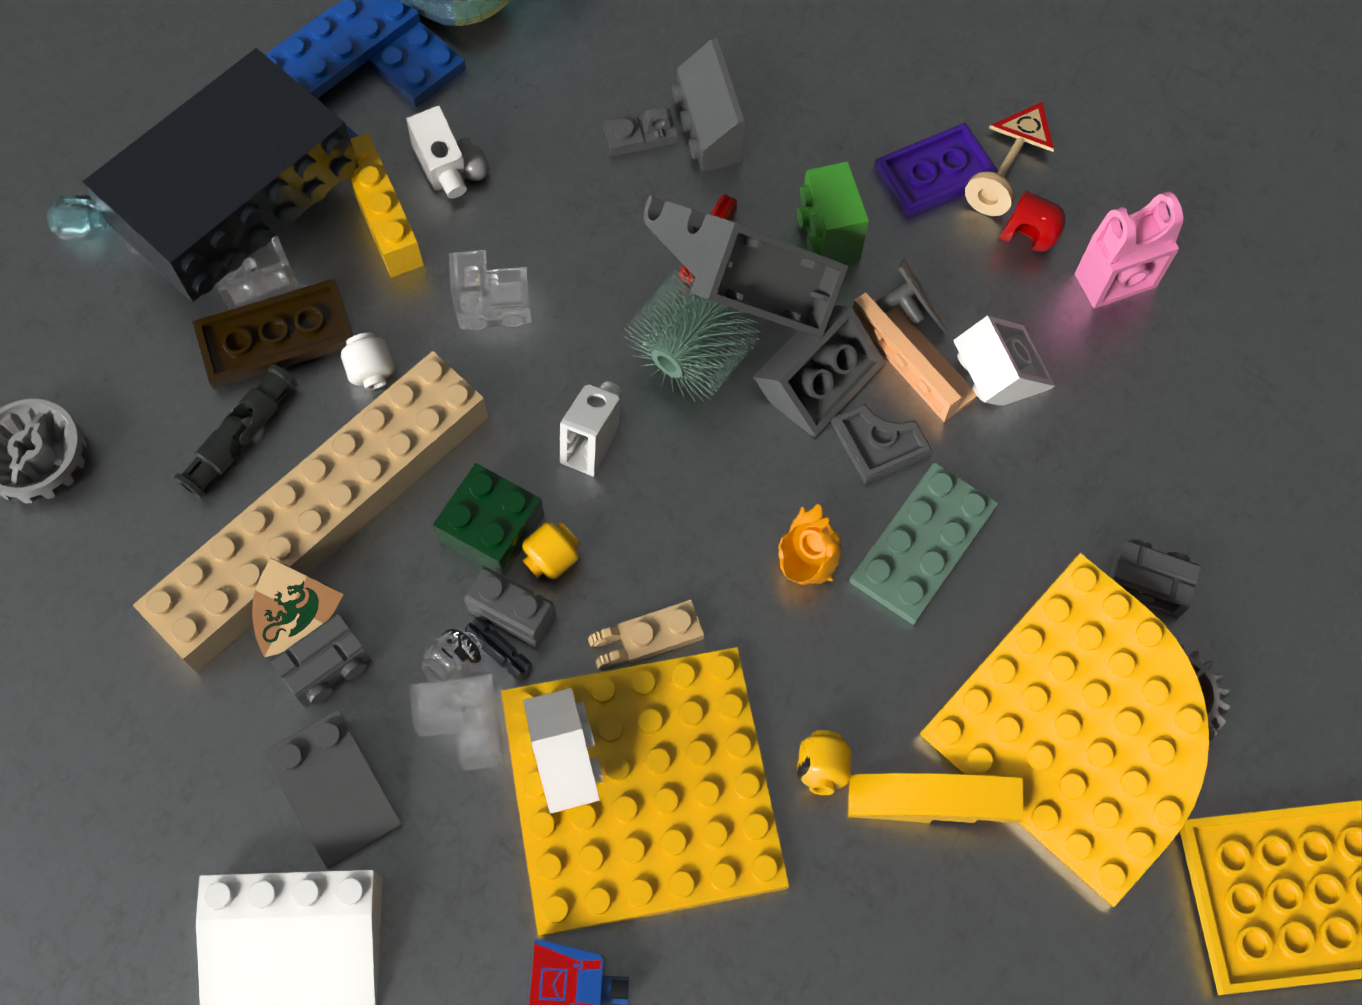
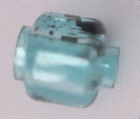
(75, 218)

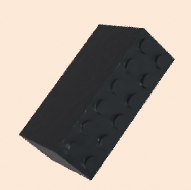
(223, 174)

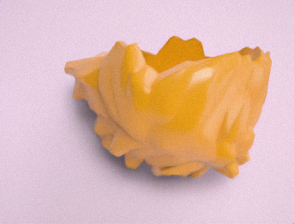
(810, 548)

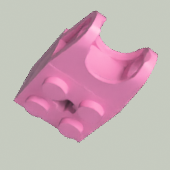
(1130, 251)

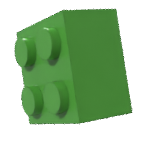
(833, 213)

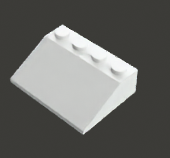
(289, 938)

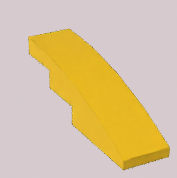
(935, 797)

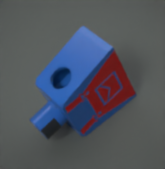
(573, 977)

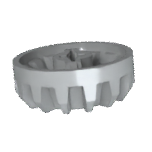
(26, 451)

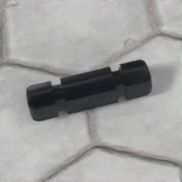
(500, 649)

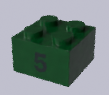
(489, 519)

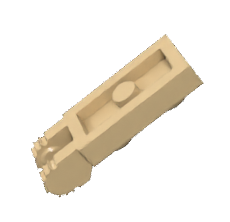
(649, 635)

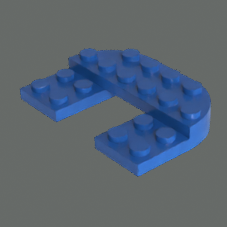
(374, 33)

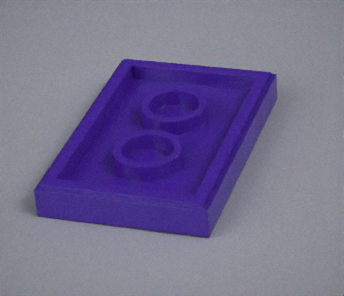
(933, 169)

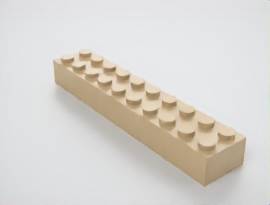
(314, 508)

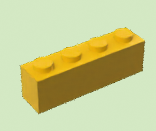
(383, 210)

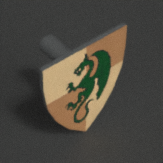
(903, 296)
(289, 607)

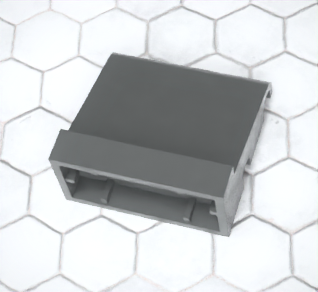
(749, 267)

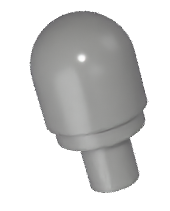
(474, 159)

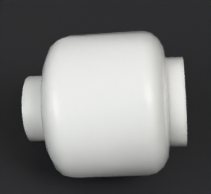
(367, 361)

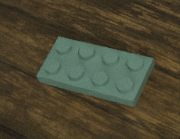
(923, 543)

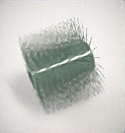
(691, 336)

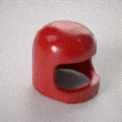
(1038, 219)

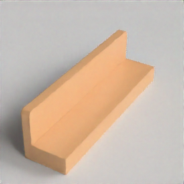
(914, 357)

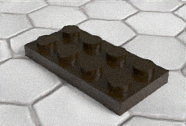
(273, 332)

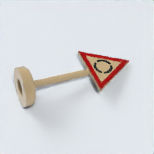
(991, 191)

